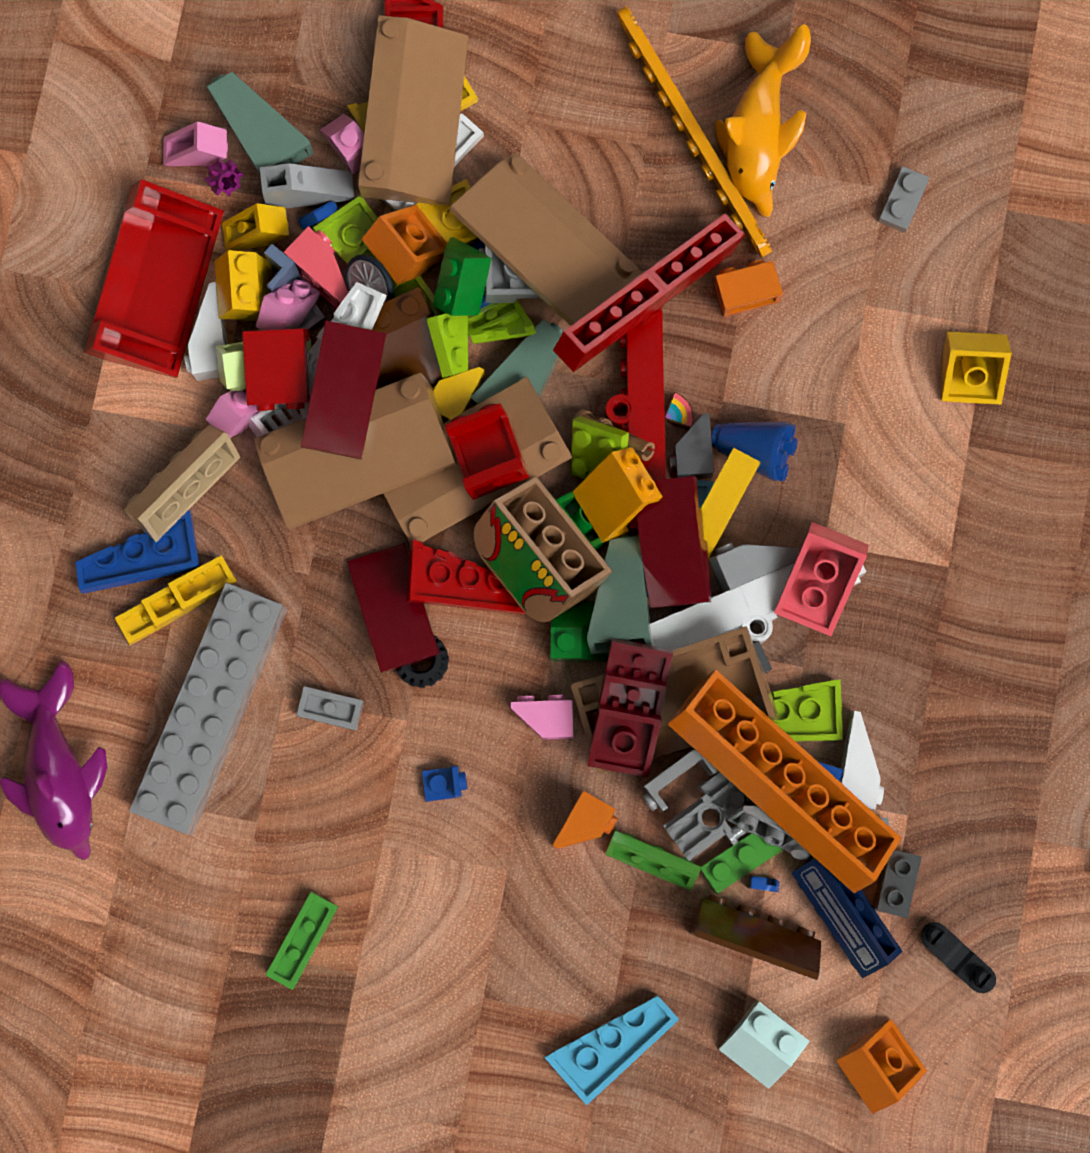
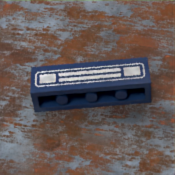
(848, 918)

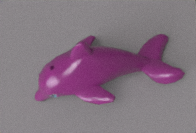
(55, 784)

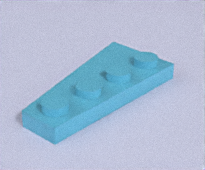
(607, 1051)

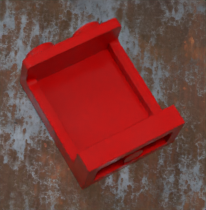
(276, 368)
(487, 450)

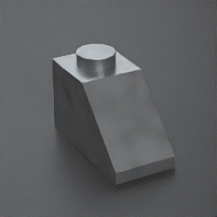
(694, 452)

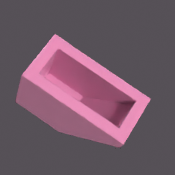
(346, 140)
(195, 145)

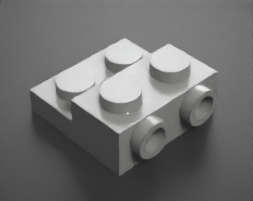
(503, 283)

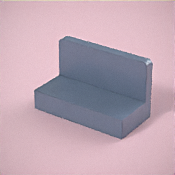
(283, 267)

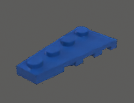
(141, 558)

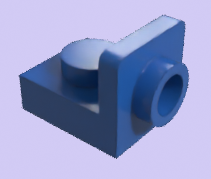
(444, 783)

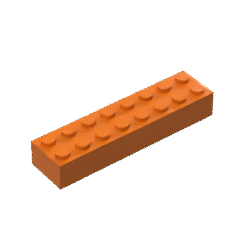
(785, 782)

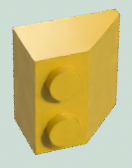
(241, 284)
(975, 367)

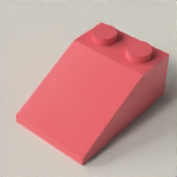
(318, 265)
(821, 578)

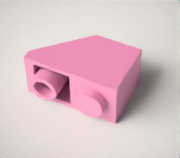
(287, 306)
(232, 413)
(546, 718)

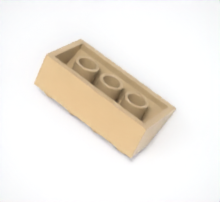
(182, 482)

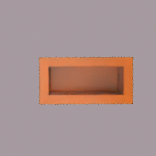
(747, 287)

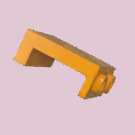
(616, 493)

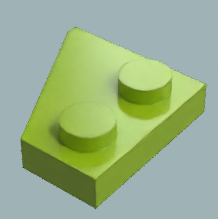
(499, 322)

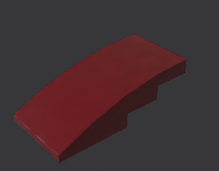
(343, 390)
(674, 546)
(396, 628)
(630, 707)

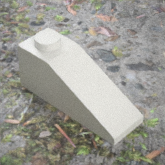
(207, 334)
(859, 765)

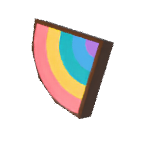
(679, 412)

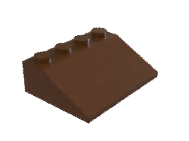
(407, 341)
(756, 937)

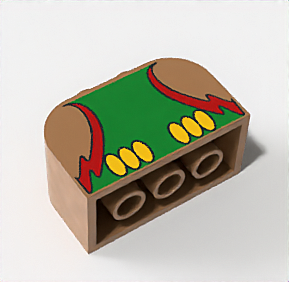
(538, 552)

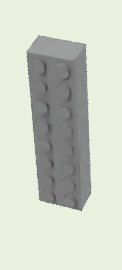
(208, 709)

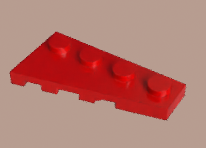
(454, 582)

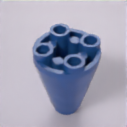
(763, 441)

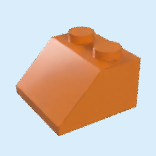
(405, 243)
(586, 822)
(882, 1066)

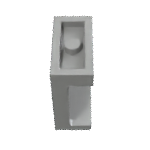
(651, 789)

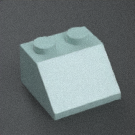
(763, 1044)

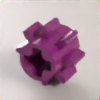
(218, 171)

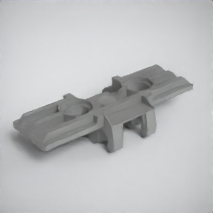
(688, 828)

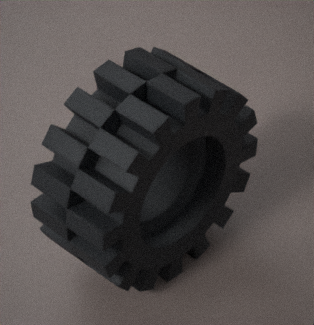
(429, 676)

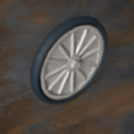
(370, 273)

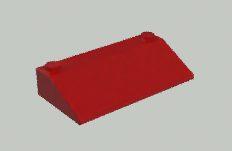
(154, 280)

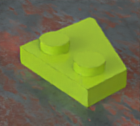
(450, 342)

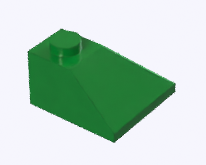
(570, 635)

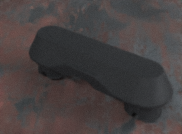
(958, 957)

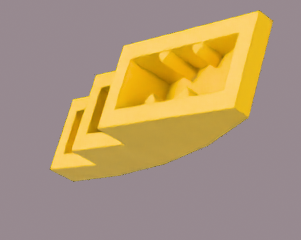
(726, 495)
(175, 600)

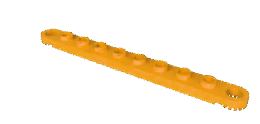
(697, 142)

